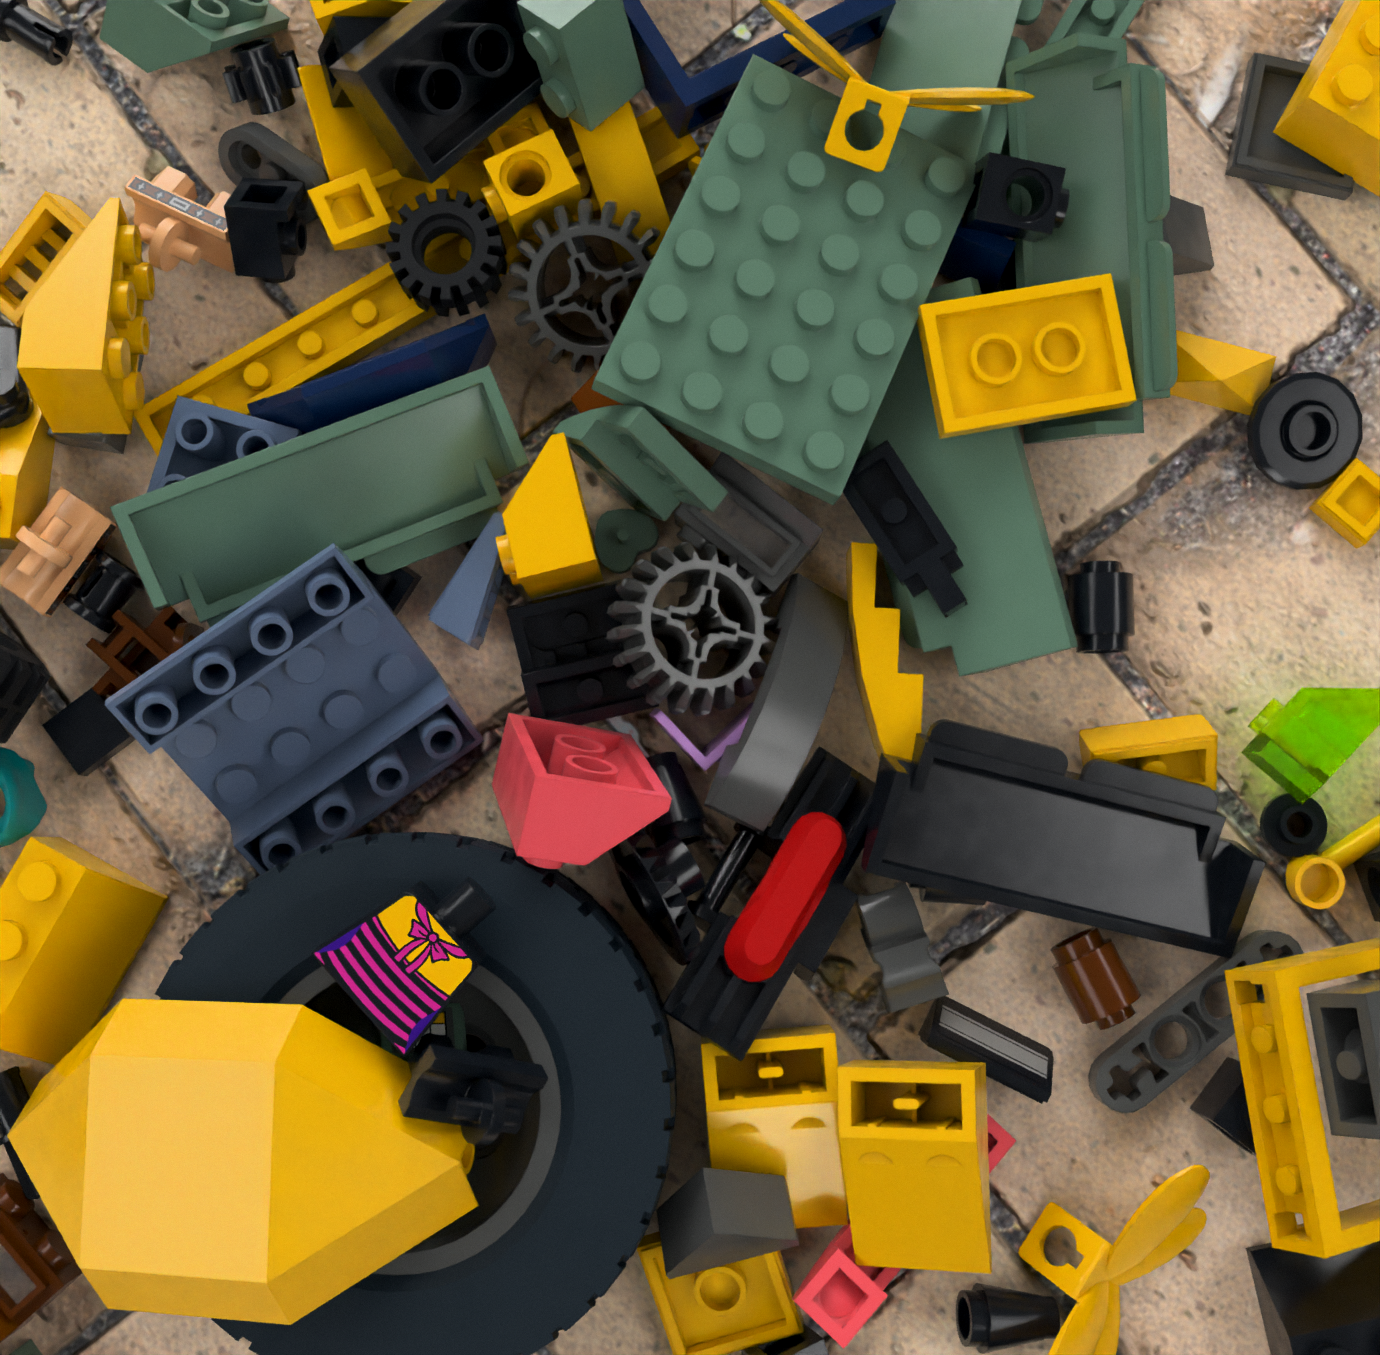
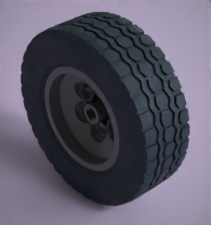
(557, 989)

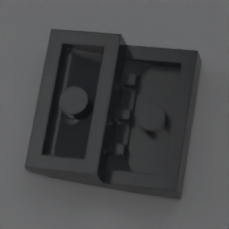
(569, 660)

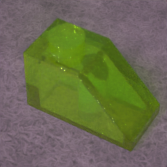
(1312, 735)

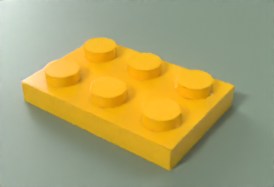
(1025, 355)

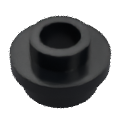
(1275, 831)

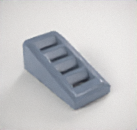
(473, 590)

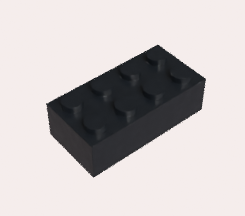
(440, 80)

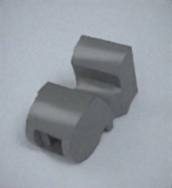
(900, 948)

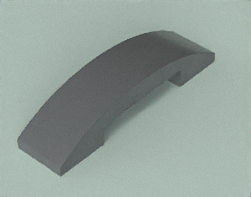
(787, 708)

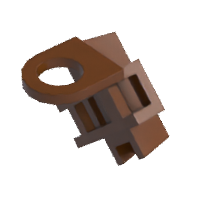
(154, 645)

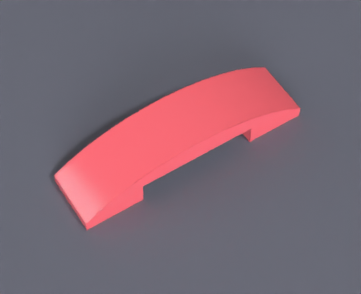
(847, 1295)

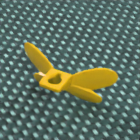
(892, 103)
(1151, 1238)

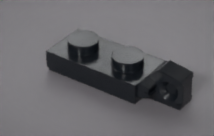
(905, 527)

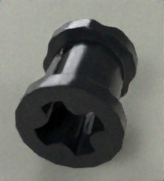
(104, 592)

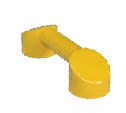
(1319, 878)

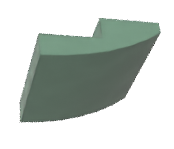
(640, 460)

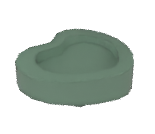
(622, 537)

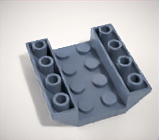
(301, 712)

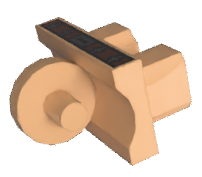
(178, 225)
(55, 551)

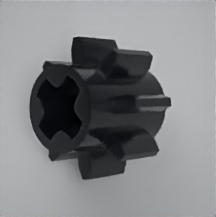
(262, 76)

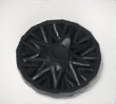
(1304, 430)

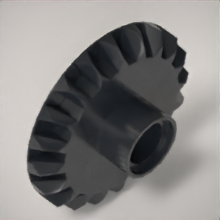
(658, 888)

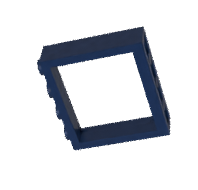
(705, 96)

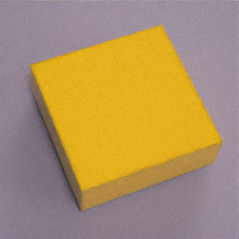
(1351, 504)

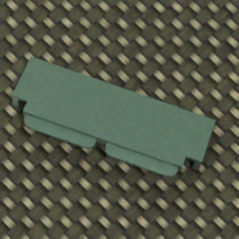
(953, 47)
(1112, 138)
(374, 484)
(992, 514)

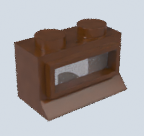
(32, 1260)

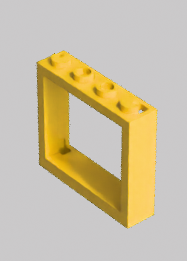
(1286, 1101)

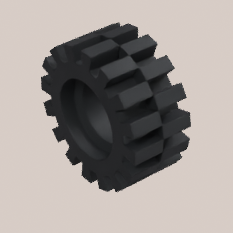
(440, 218)

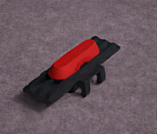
(788, 916)

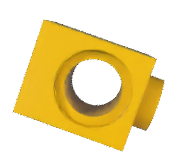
(532, 160)

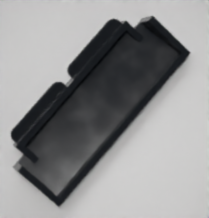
(1090, 847)

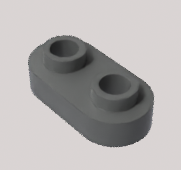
(277, 161)

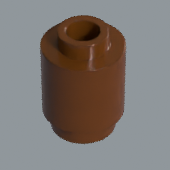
(1095, 978)

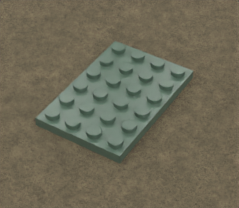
(787, 284)

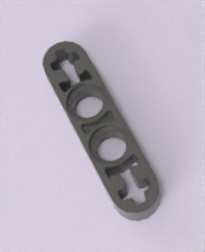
(1189, 1010)

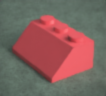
(572, 790)

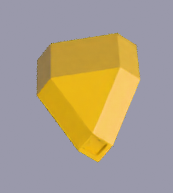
(235, 1159)

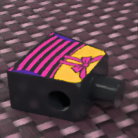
(409, 957)

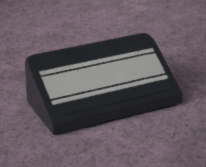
(976, 1038)

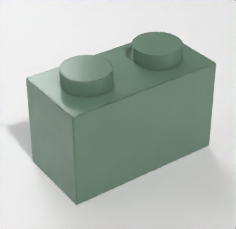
(582, 56)

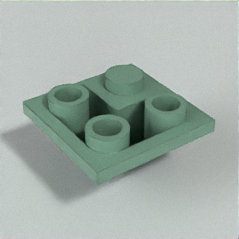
(175, 31)

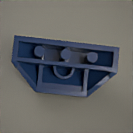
(381, 378)

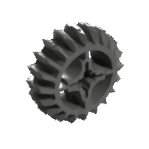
(581, 258)
(707, 584)

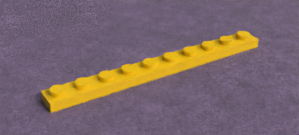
(369, 309)

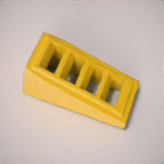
(37, 228)

